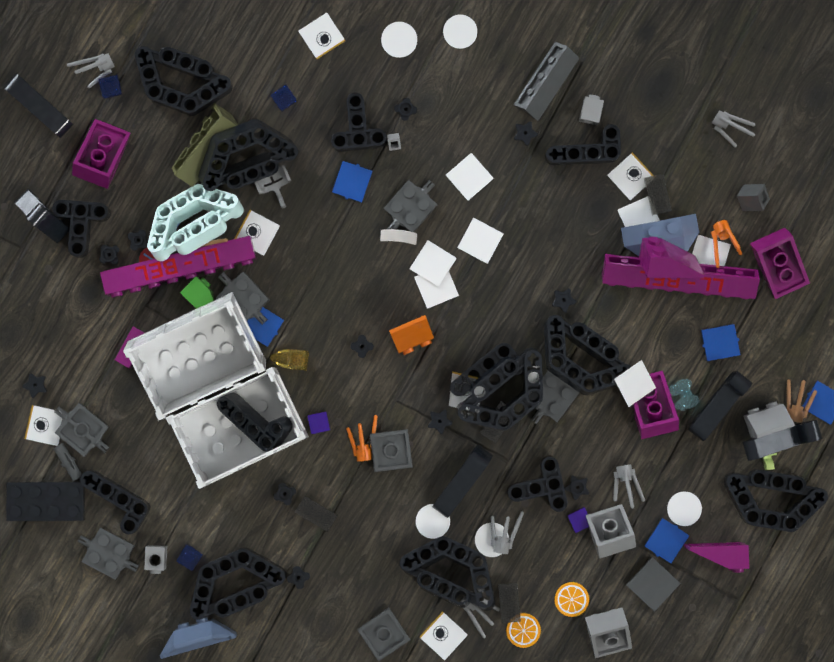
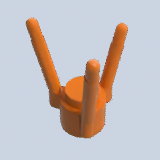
(723, 231)
(362, 451)

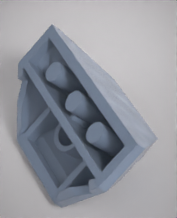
(678, 231)
(196, 636)

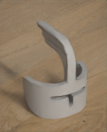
(281, 173)

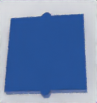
(352, 181)
(267, 331)
(720, 342)
(823, 403)
(666, 540)

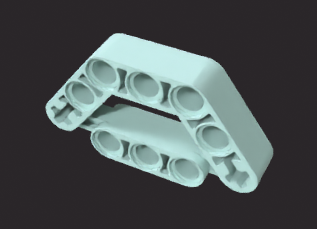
(163, 234)

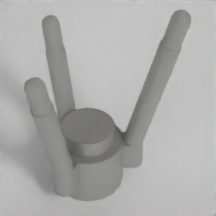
(102, 61)
(724, 119)
(625, 473)
(502, 543)
(473, 607)

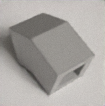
(392, 138)

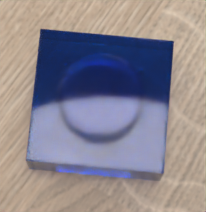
(110, 86)
(283, 98)
(189, 557)

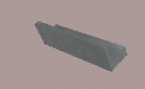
(547, 80)

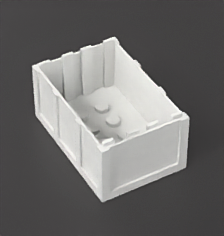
(195, 355)
(220, 448)

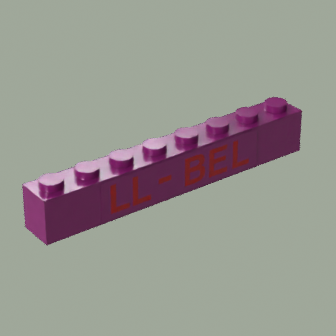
(177, 266)
(716, 281)

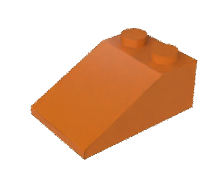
(411, 335)

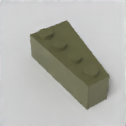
(191, 158)

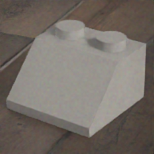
(768, 420)
(611, 531)
(608, 632)

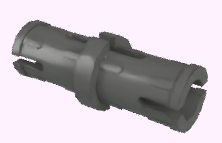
(68, 461)

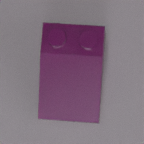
(100, 154)
(666, 260)
(780, 262)
(656, 411)
(730, 554)

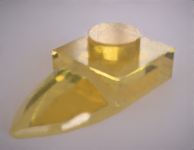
(291, 359)

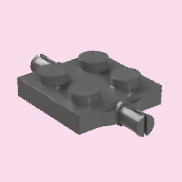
(411, 206)
(248, 295)
(556, 397)
(82, 429)
(108, 553)

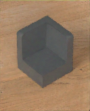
(753, 197)

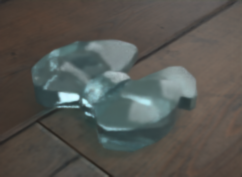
(683, 388)

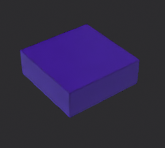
(318, 422)
(578, 519)

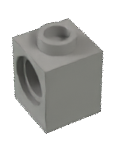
(591, 110)
(158, 550)

